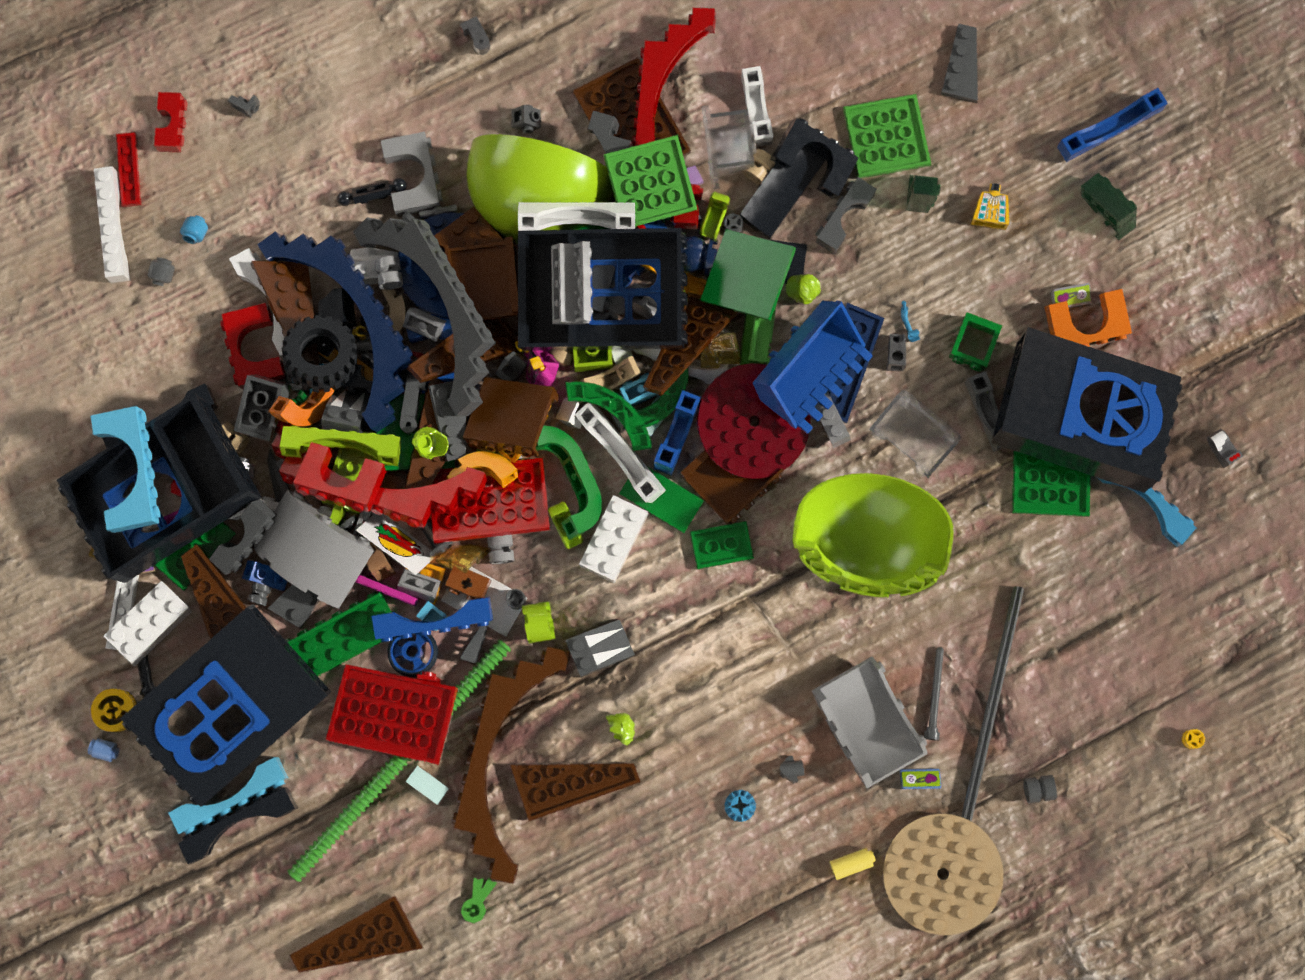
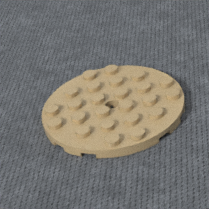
(939, 904)

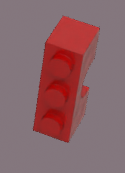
(170, 137)

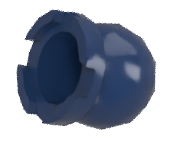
(700, 255)

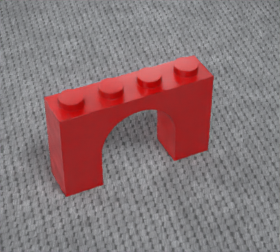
(237, 326)
(357, 495)

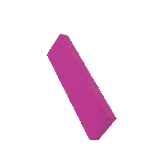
(387, 590)

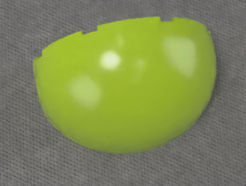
(524, 169)
(873, 535)

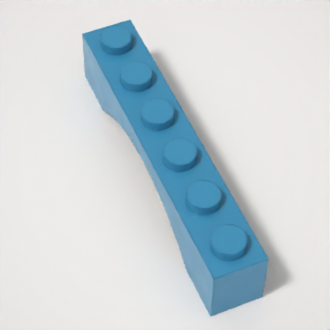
(1173, 524)

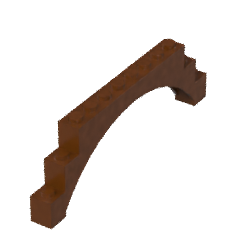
(473, 803)

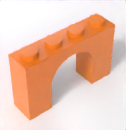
(1114, 325)

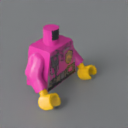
(541, 367)

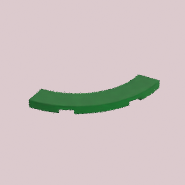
(616, 406)

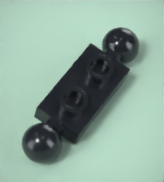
(370, 192)

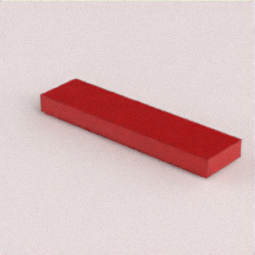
(128, 169)

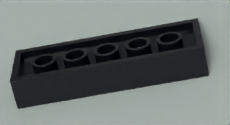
(781, 191)

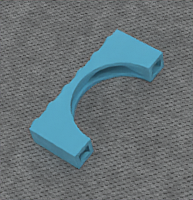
(140, 506)

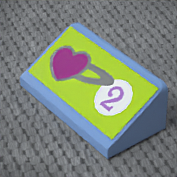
(920, 779)

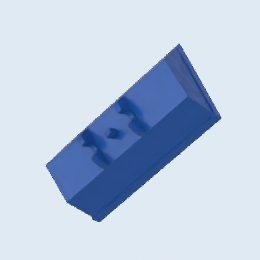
(811, 365)

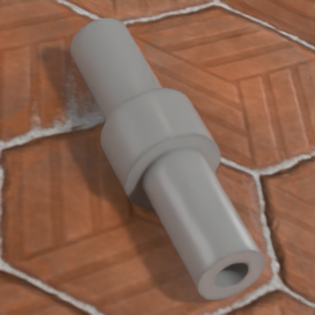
(437, 210)

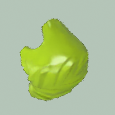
(803, 288)
(430, 442)
(622, 727)

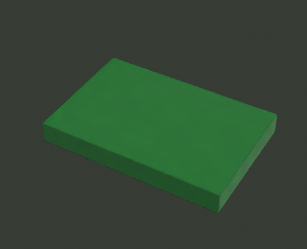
(721, 545)

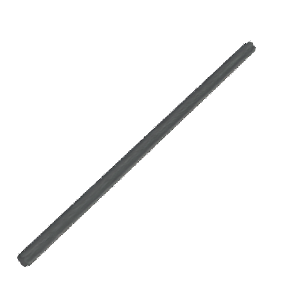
(992, 703)

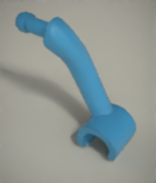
(913, 335)

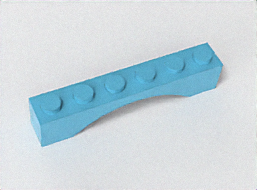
(266, 775)

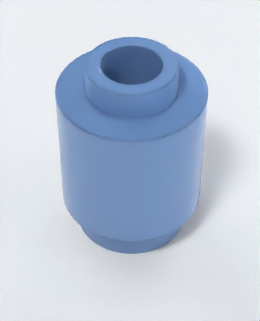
(103, 750)

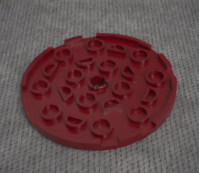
(730, 437)

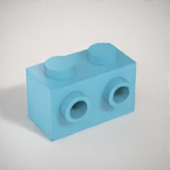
(634, 391)

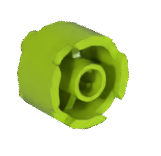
(538, 622)

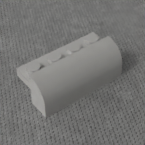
(571, 283)

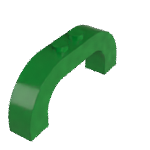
(579, 476)

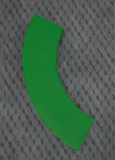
(665, 403)

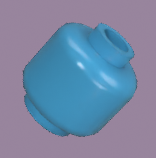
(194, 229)

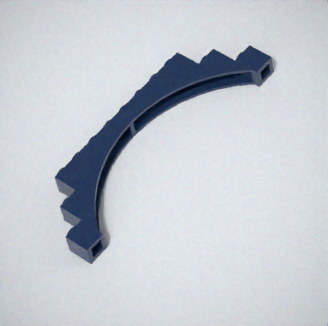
(388, 351)

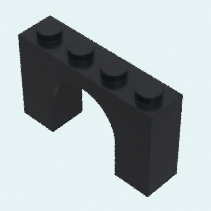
(839, 159)

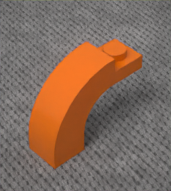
(304, 414)

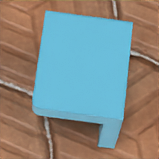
(430, 613)

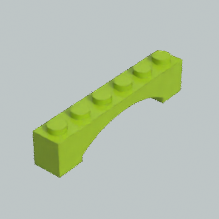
(384, 448)

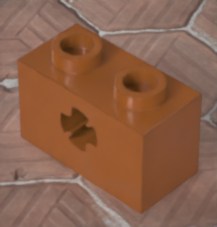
(479, 583)

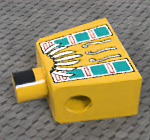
(992, 209)

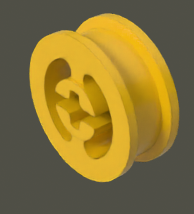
(99, 713)

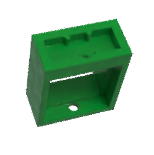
(980, 324)

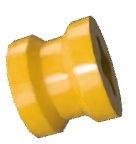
(1197, 738)

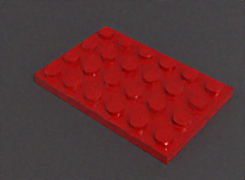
(500, 510)
(392, 714)

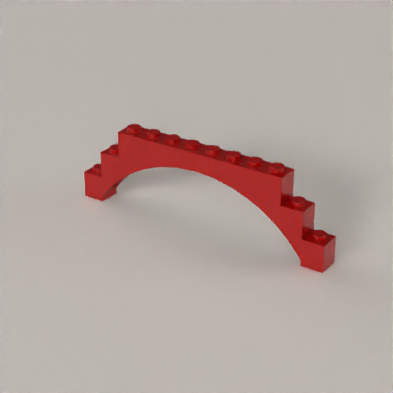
(658, 62)
(407, 505)

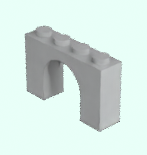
(414, 148)

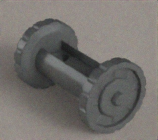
(438, 548)

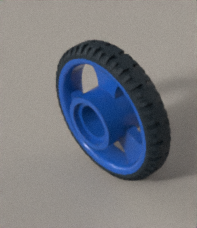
(395, 651)

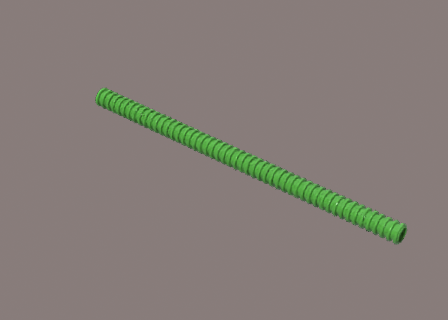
(388, 772)

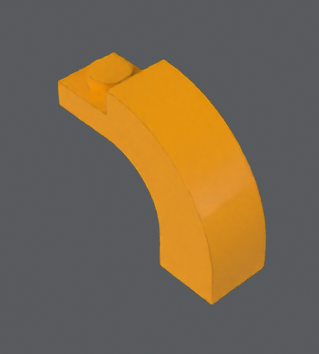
(491, 463)

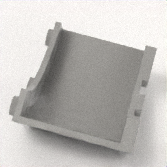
(313, 550)
(869, 722)

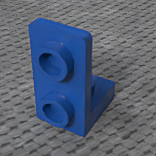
(264, 575)

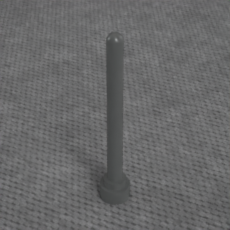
(932, 732)

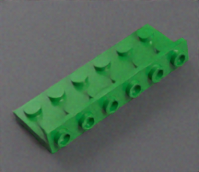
(340, 637)

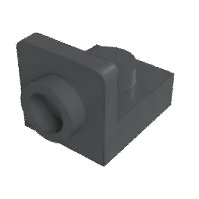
(244, 106)

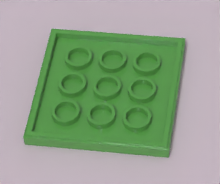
(887, 136)
(653, 179)

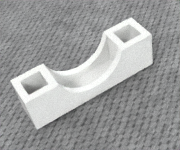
(755, 103)

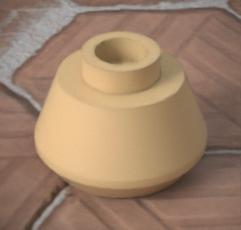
(563, 357)

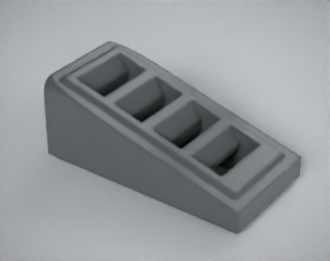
(474, 648)

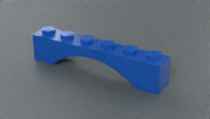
(1090, 137)
(392, 624)

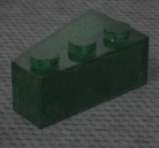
(922, 193)
(1111, 204)

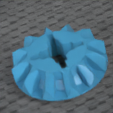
(734, 813)

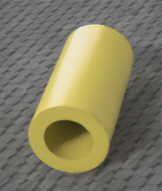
(852, 863)

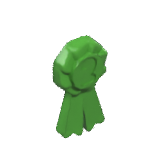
(474, 909)

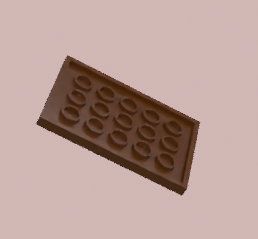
(617, 96)

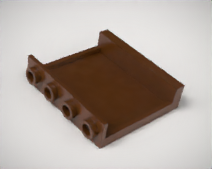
(488, 276)
(509, 416)
(723, 491)

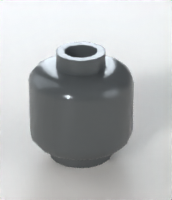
(161, 271)

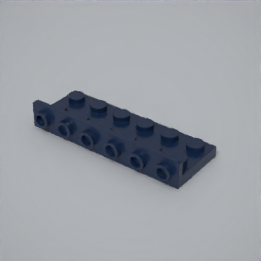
(868, 326)

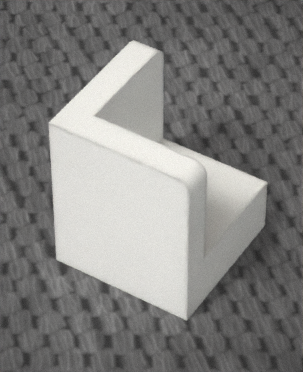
(567, 412)

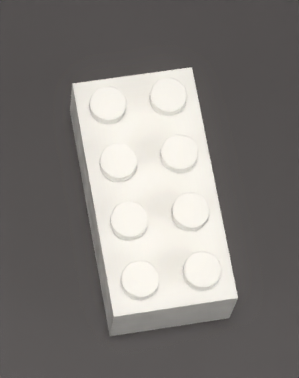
(613, 539)
(147, 623)

